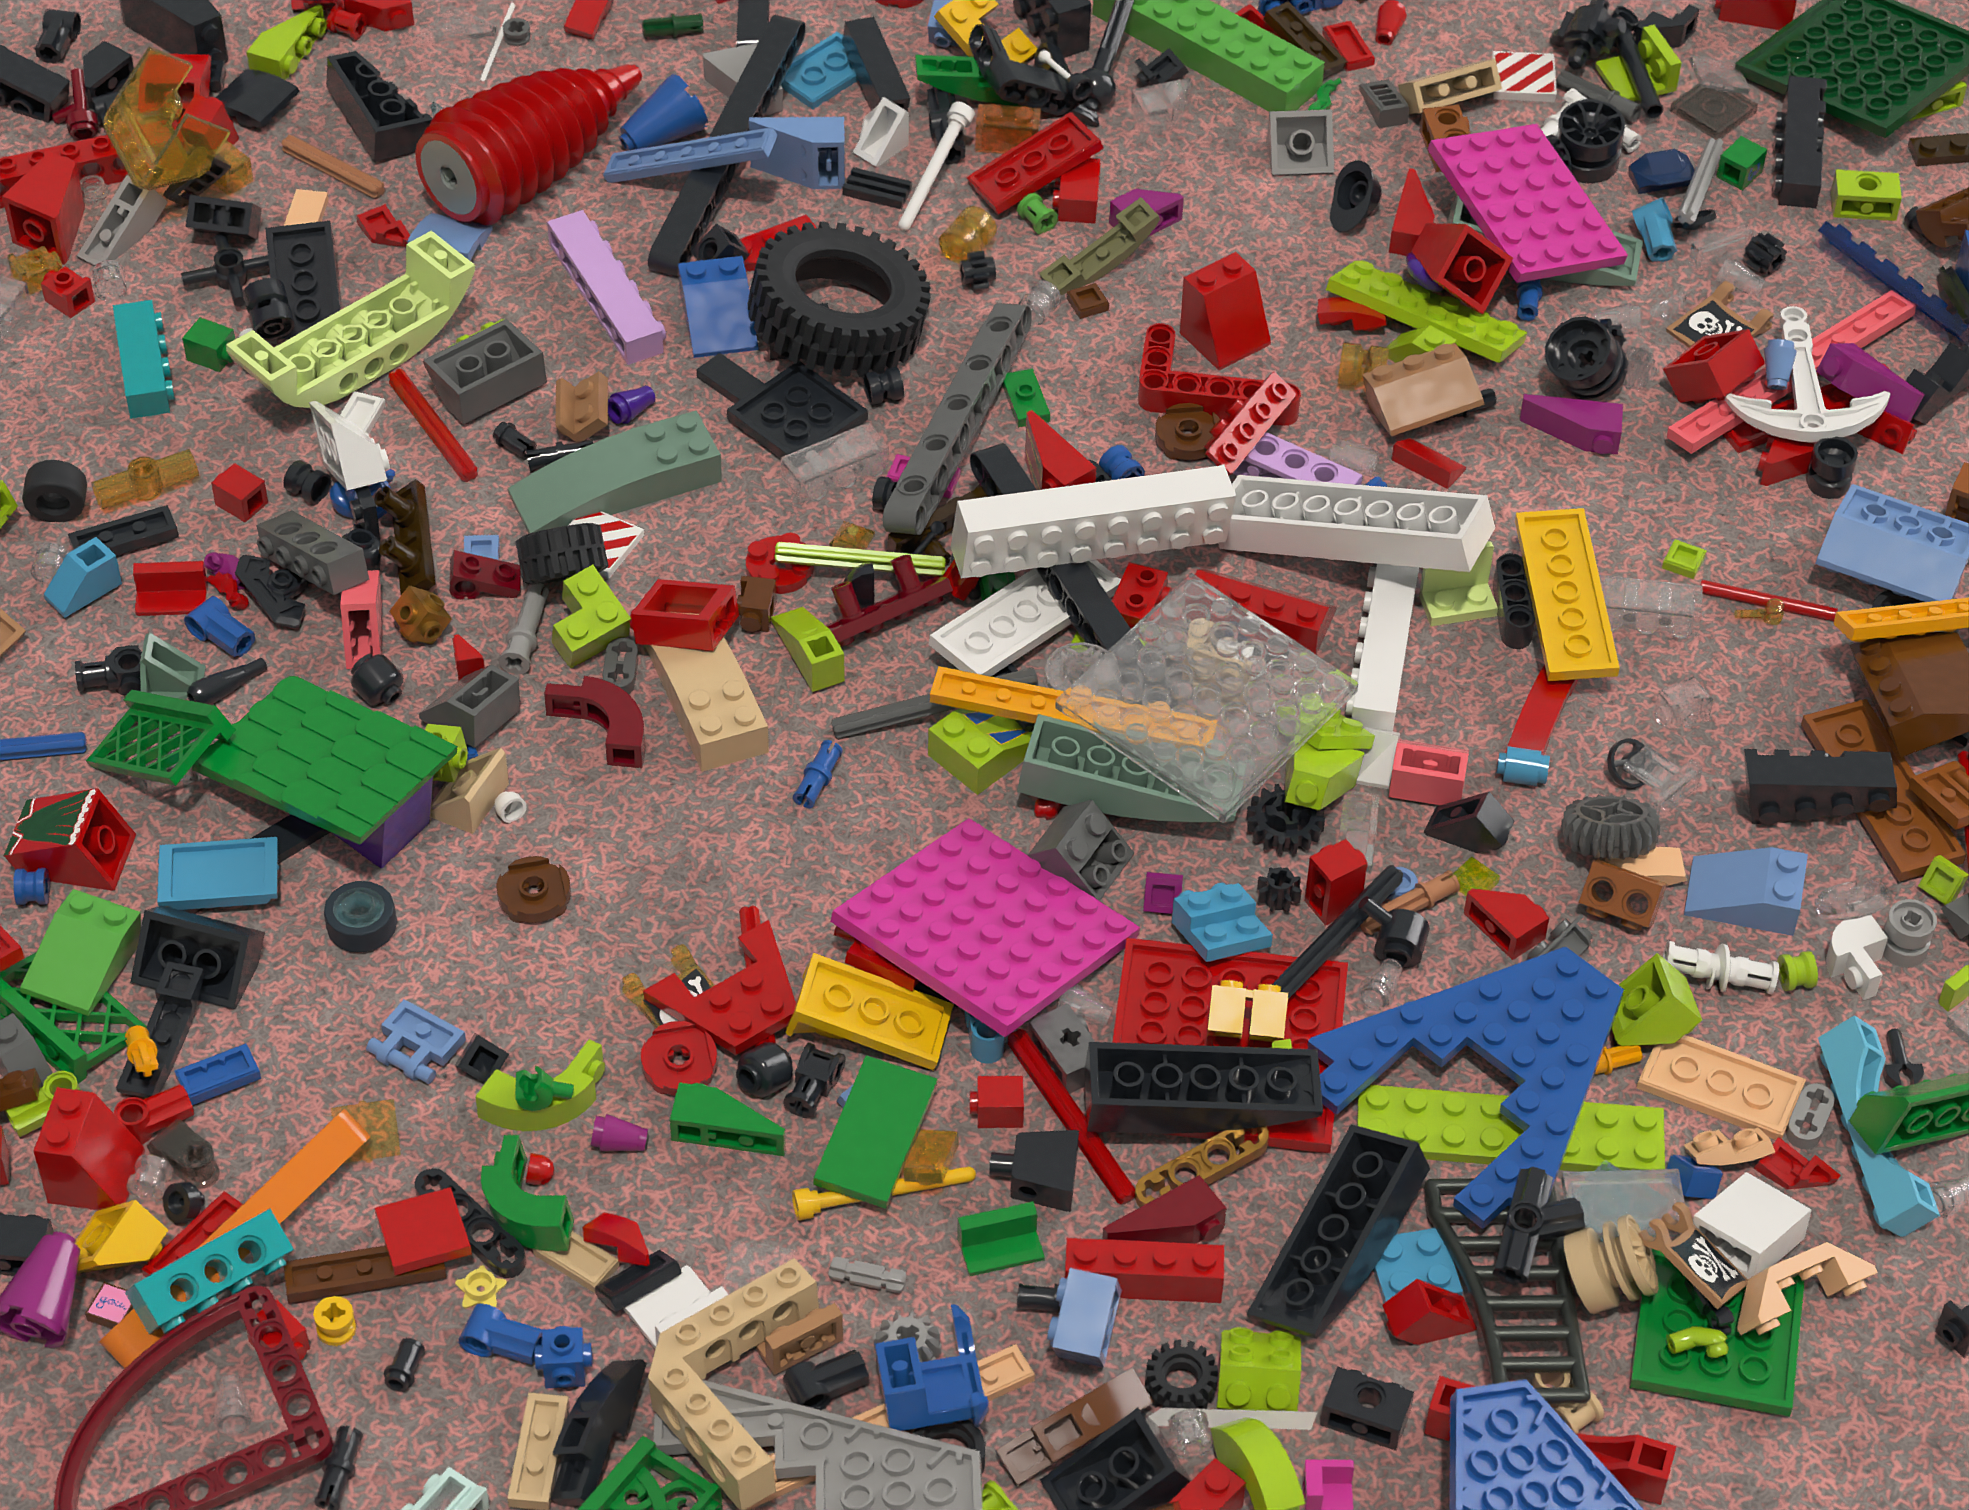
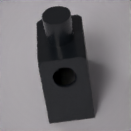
(1041, 1167)

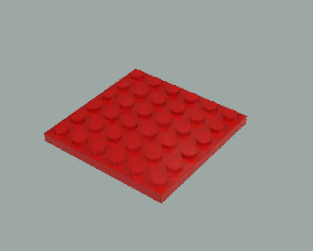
(1169, 1000)

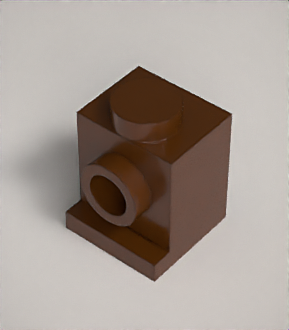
(756, 603)

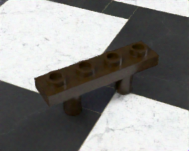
(946, 514)
(412, 541)

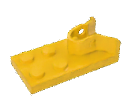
(870, 1011)

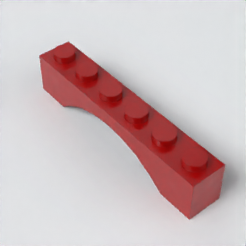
(1634, 1460)

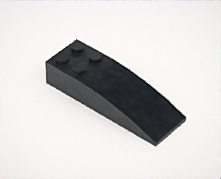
(1198, 1087)
(1341, 1231)

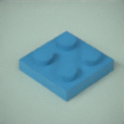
(1413, 1257)

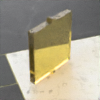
(381, 1123)

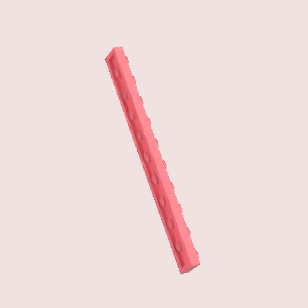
(1859, 328)

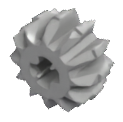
(925, 1335)

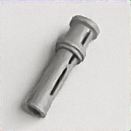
(522, 638)

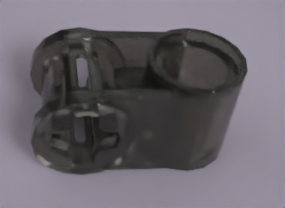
(187, 1154)

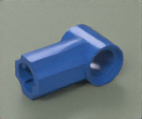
(214, 622)
(491, 1332)

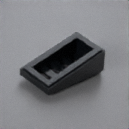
(197, 185)

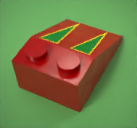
(1052, 459)

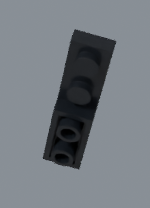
(595, 1418)

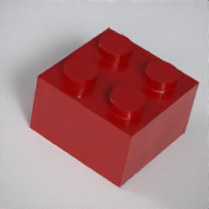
(1714, 366)

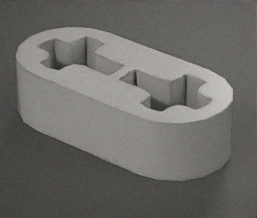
(1803, 1113)

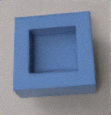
(483, 545)

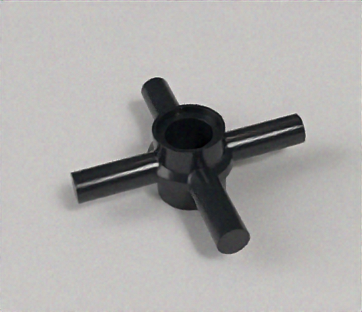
(228, 269)

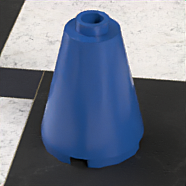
(664, 117)

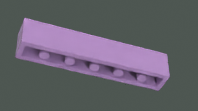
(606, 287)

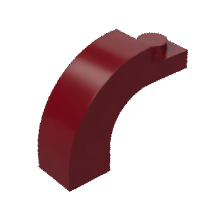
(610, 708)

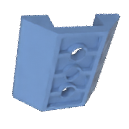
(1896, 546)

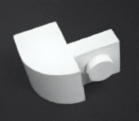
(1853, 952)

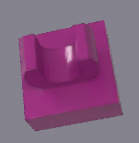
(1161, 891)

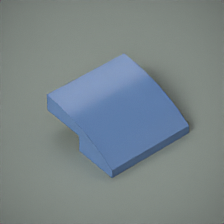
(462, 236)

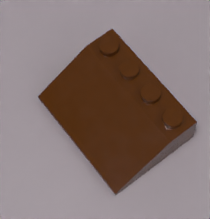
(1917, 686)

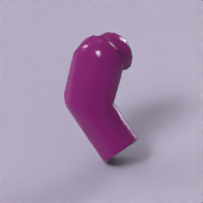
(223, 563)

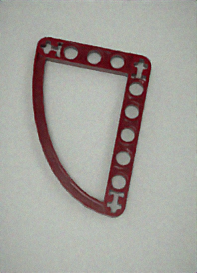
(213, 1474)

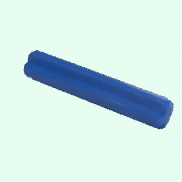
(43, 745)

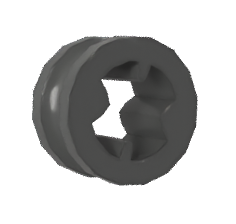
(516, 32)

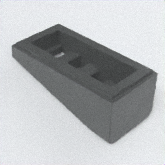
(1385, 103)

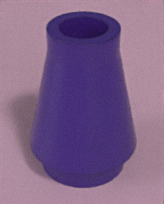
(627, 404)

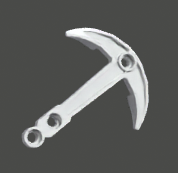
(1810, 418)

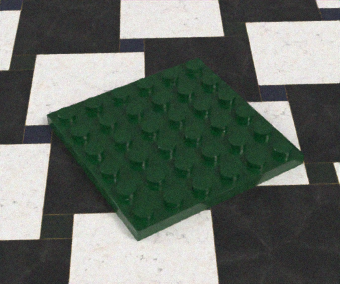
(1876, 55)

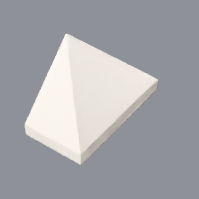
(1378, 761)

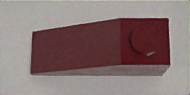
(1179, 1216)

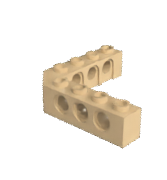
(705, 1343)

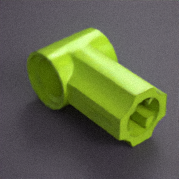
(32, 1114)

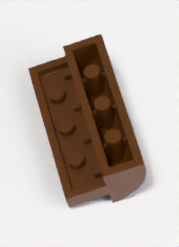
(1945, 219)

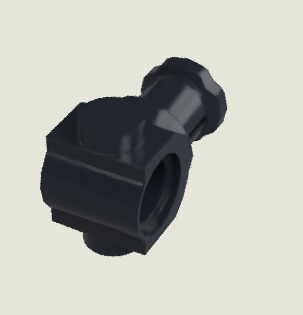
(118, 671)

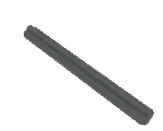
(907, 710)

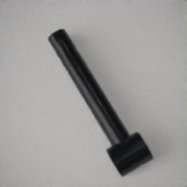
(1635, 65)

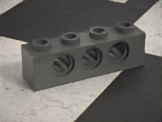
(312, 552)

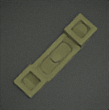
(1105, 253)

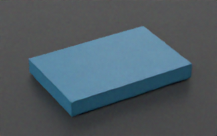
(820, 72)

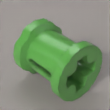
(1037, 213)

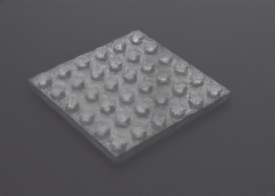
(1207, 697)

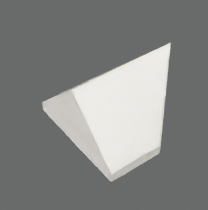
(883, 133)

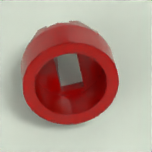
(539, 1169)

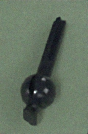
(1103, 83)

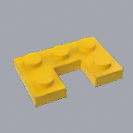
(961, 16)

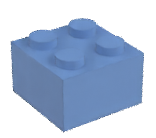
(1085, 1317)

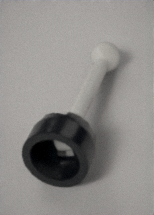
(1077, 84)

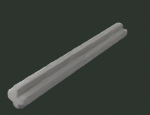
(1700, 181)

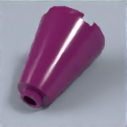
(42, 1292)

